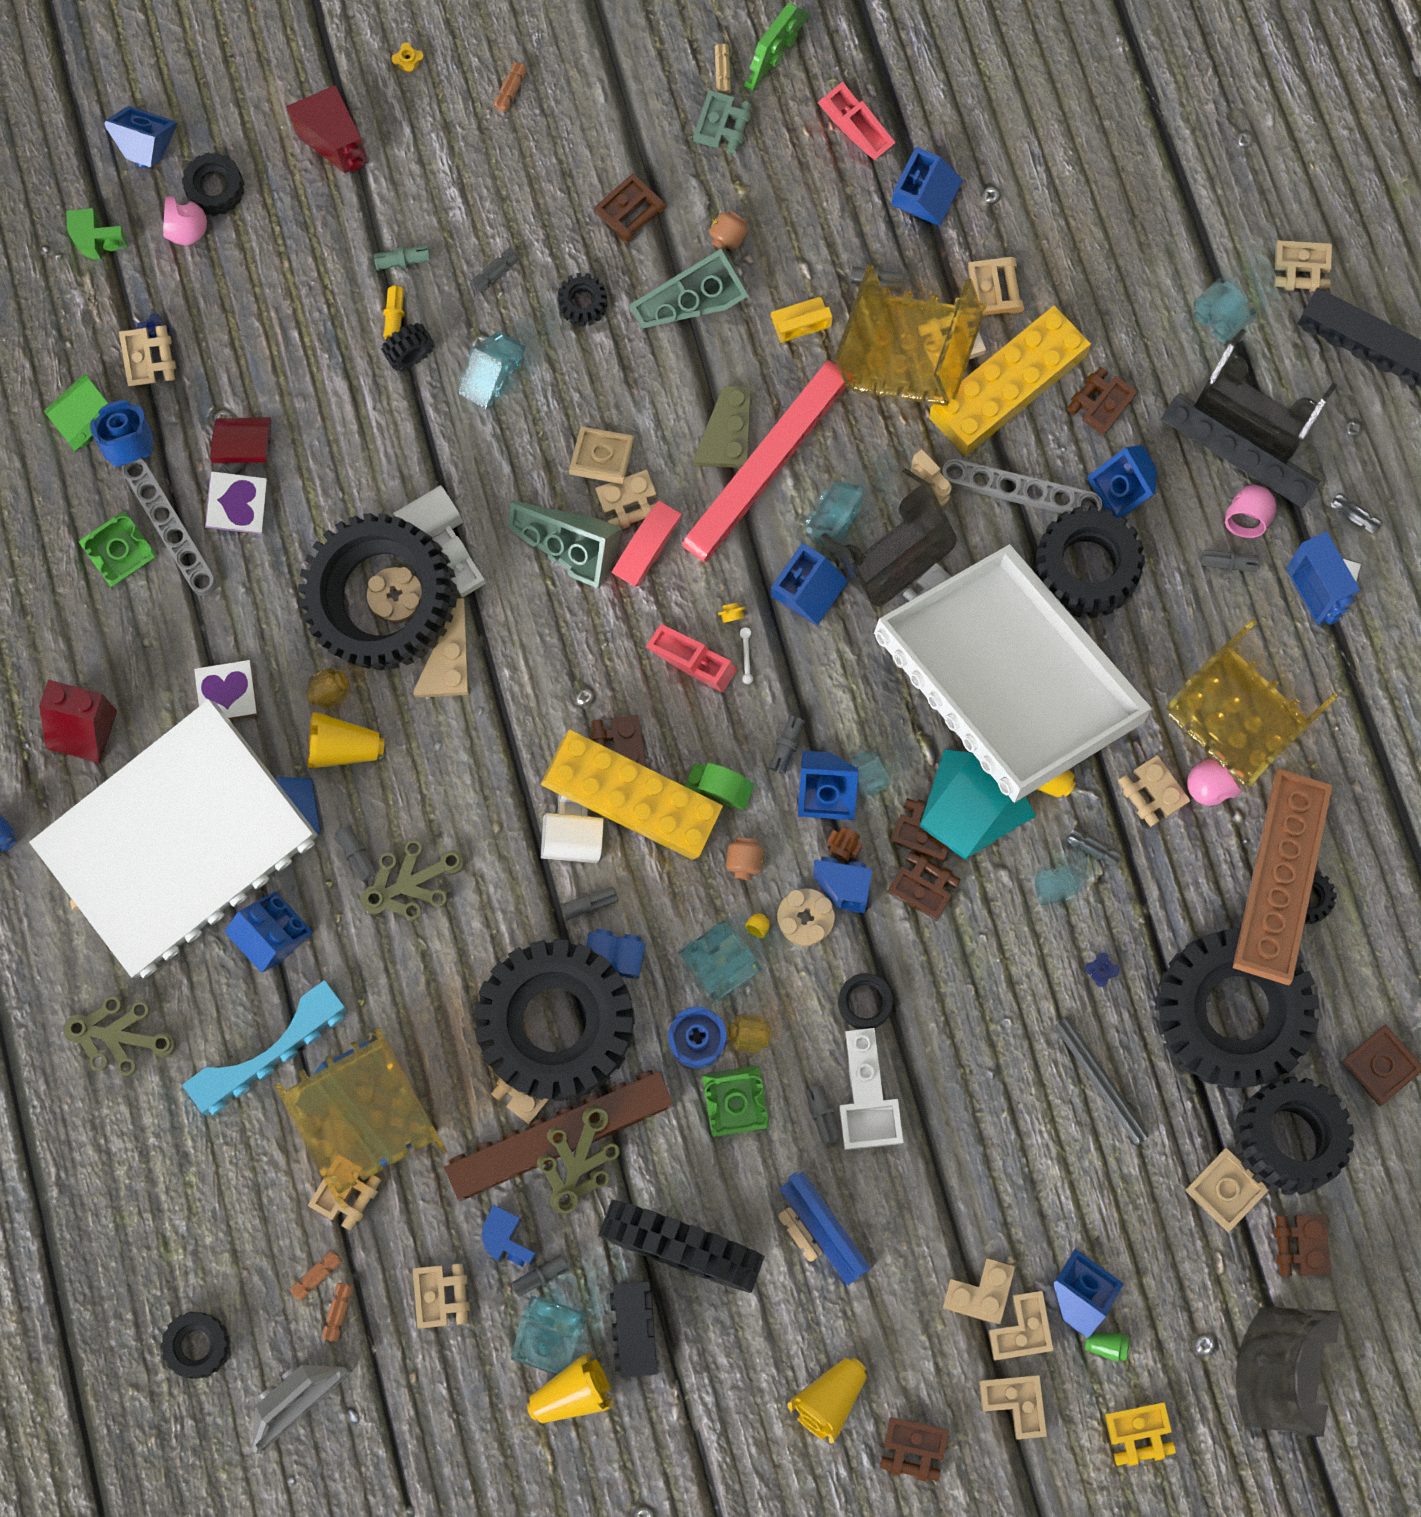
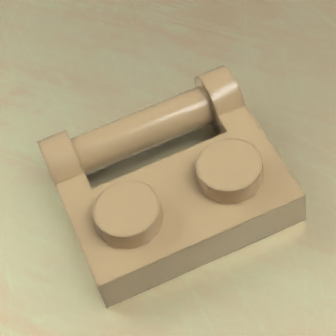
(987, 285)

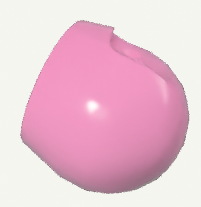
(183, 222)
(1256, 503)
(1211, 783)

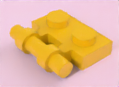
(1139, 1424)

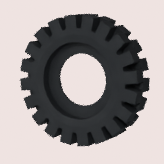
(1206, 1051)
(564, 1072)
(681, 1245)

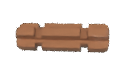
(510, 86)
(315, 1275)
(337, 1312)

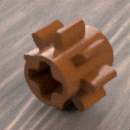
(844, 844)

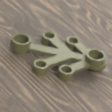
(407, 883)
(114, 1035)
(577, 1163)

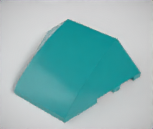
(968, 806)

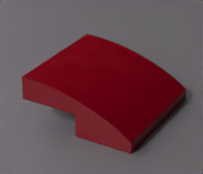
(240, 440)

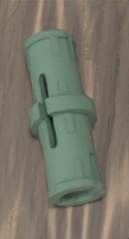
(401, 257)

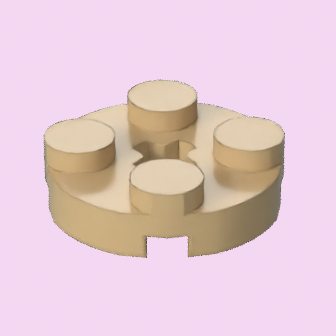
(380, 587)
(815, 930)

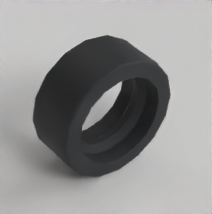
(871, 980)

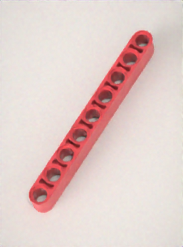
(765, 462)

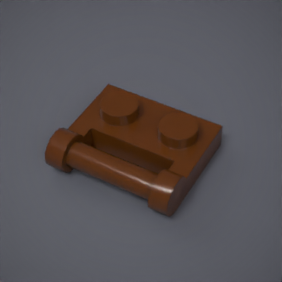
(623, 202)

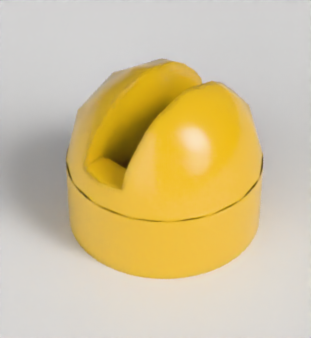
(758, 925)

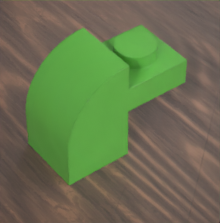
(89, 237)
(721, 785)

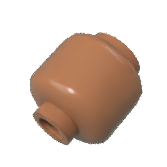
(728, 231)
(744, 858)

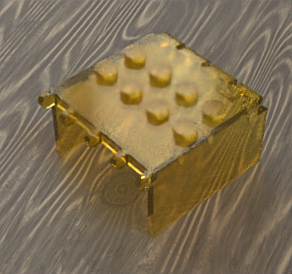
(908, 342)
(1239, 713)
(358, 1115)

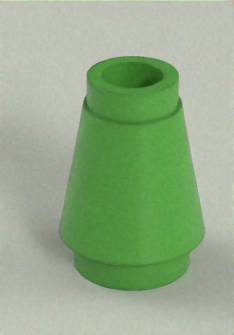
(1109, 1345)

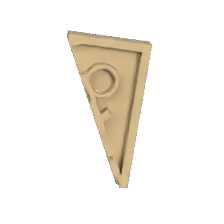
(447, 666)

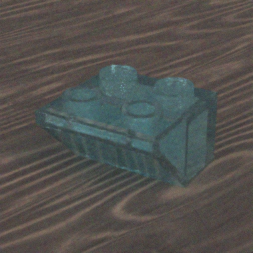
(720, 960)

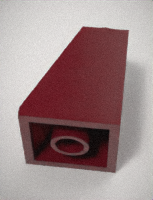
(329, 129)
(76, 721)

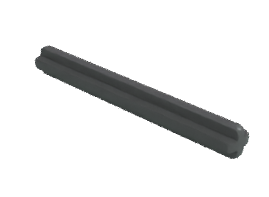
(1101, 1081)

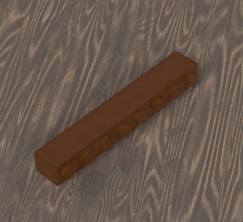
(520, 1151)

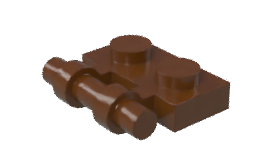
(1108, 406)
(626, 737)
(913, 837)
(919, 892)
(1311, 1241)
(915, 1439)

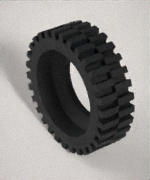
(332, 569)

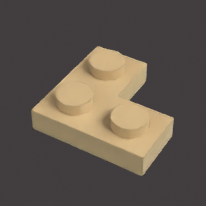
(987, 1299)
(1030, 1335)
(1020, 1395)

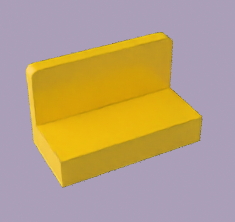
(801, 319)

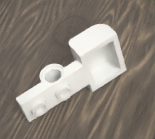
(437, 517)
(571, 834)
(870, 1118)

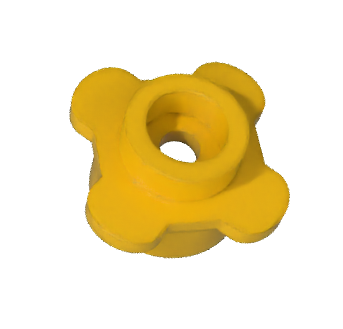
(410, 64)
(732, 612)

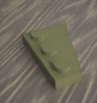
(727, 431)

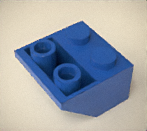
(926, 187)
(808, 584)
(843, 884)
(267, 931)

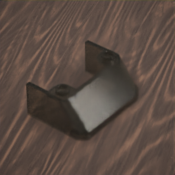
(1255, 412)
(903, 552)

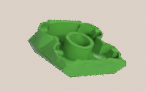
(75, 410)
(117, 548)
(735, 1100)

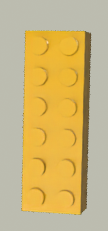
(1011, 380)
(631, 795)

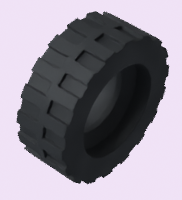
(207, 164)
(172, 1345)

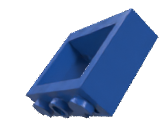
(1322, 579)

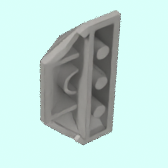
(291, 1400)

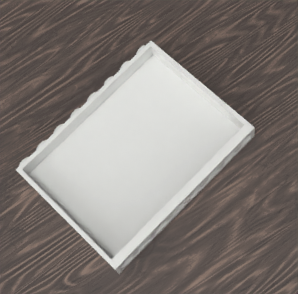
(1011, 672)
(174, 840)

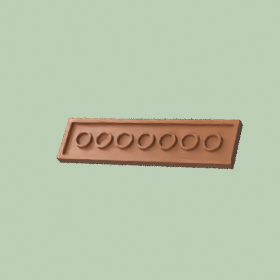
(1282, 877)

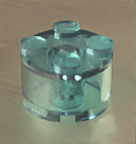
(1224, 310)

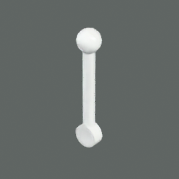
(745, 634)

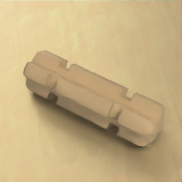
(722, 66)
(800, 1234)

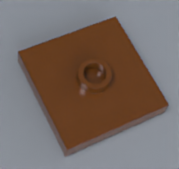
(1382, 1065)

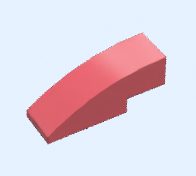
(856, 121)
(647, 544)
(692, 657)

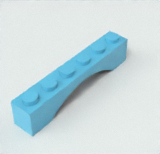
(315, 1012)

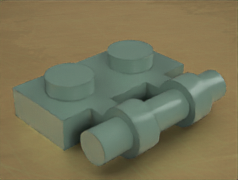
(714, 118)

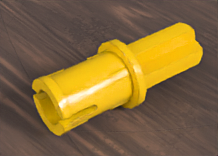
(393, 311)

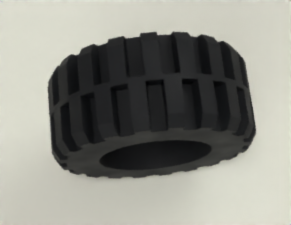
(1100, 529)
(1323, 1116)

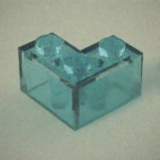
(489, 367)

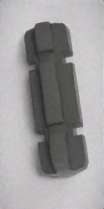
(495, 270)
(1356, 513)
(1094, 847)

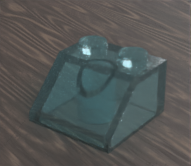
(836, 511)
(548, 1335)

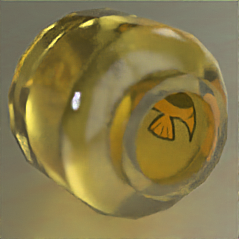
(328, 688)
(748, 1033)

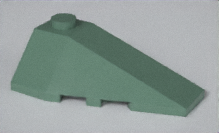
(699, 290)
(575, 541)

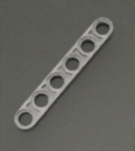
(1022, 484)
(166, 527)

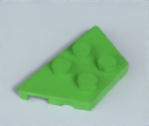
(773, 43)

